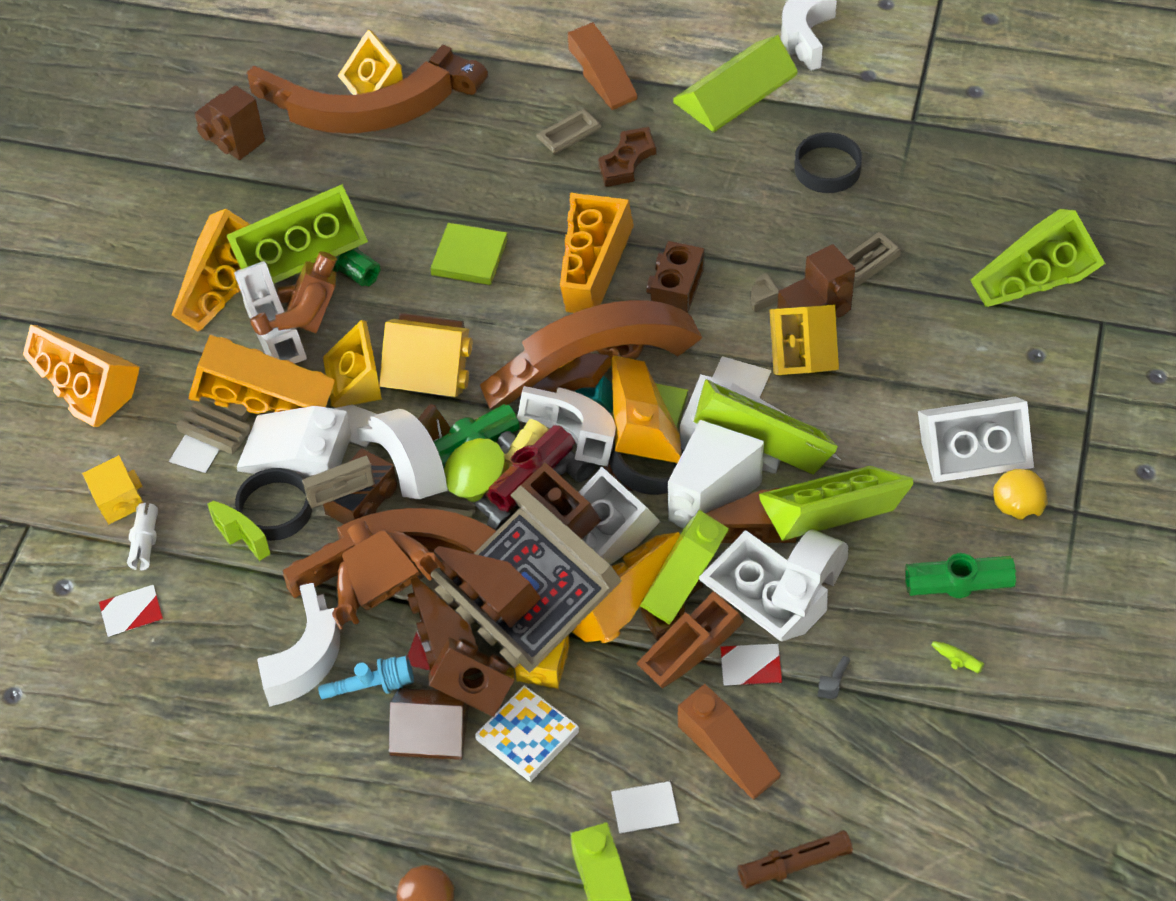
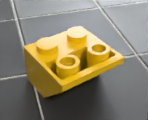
(804, 339)

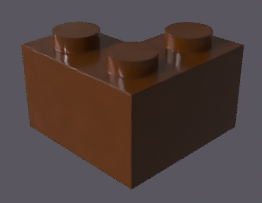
(231, 122)
(826, 282)

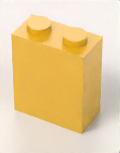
(425, 357)

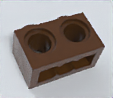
(677, 275)

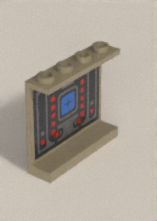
(558, 566)

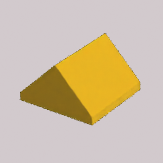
(370, 67)
(353, 369)

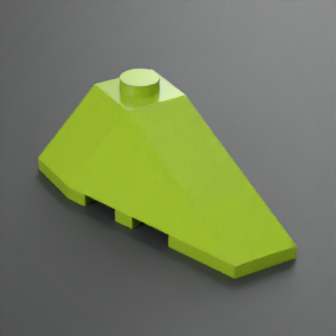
(1043, 258)

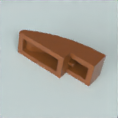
(601, 66)
(690, 640)

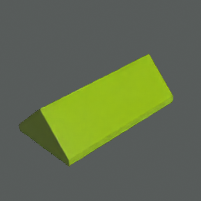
(738, 83)
(299, 234)
(782, 434)
(834, 500)

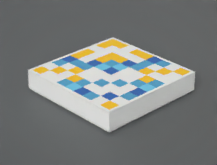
(527, 733)

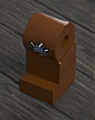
(465, 74)

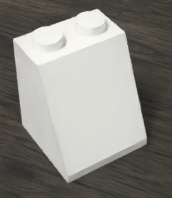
(713, 472)

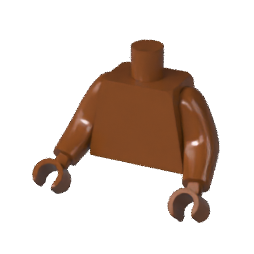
(305, 299)
(378, 569)

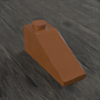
(747, 515)
(726, 741)

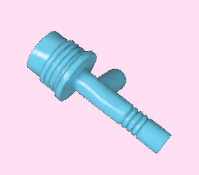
(391, 673)

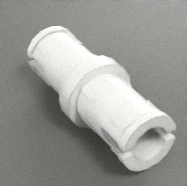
(142, 536)

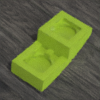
(237, 526)

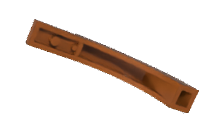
(355, 112)
(587, 332)
(425, 525)

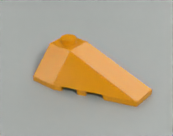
(210, 273)
(83, 375)
(640, 413)
(623, 601)

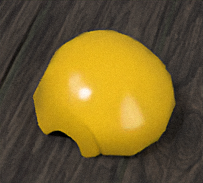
(1020, 493)

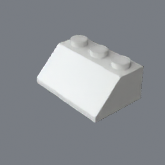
(976, 438)
(747, 579)

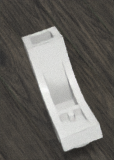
(796, 35)
(262, 297)
(578, 415)
(411, 450)
(812, 562)
(309, 660)

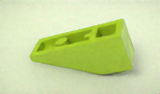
(684, 566)
(599, 864)

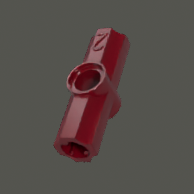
(549, 448)

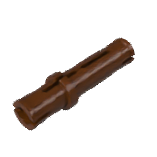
(781, 863)

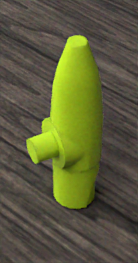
(958, 657)

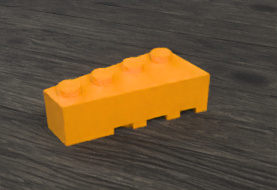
(593, 248)
(256, 379)

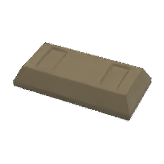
(569, 131)

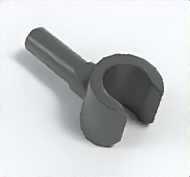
(830, 685)

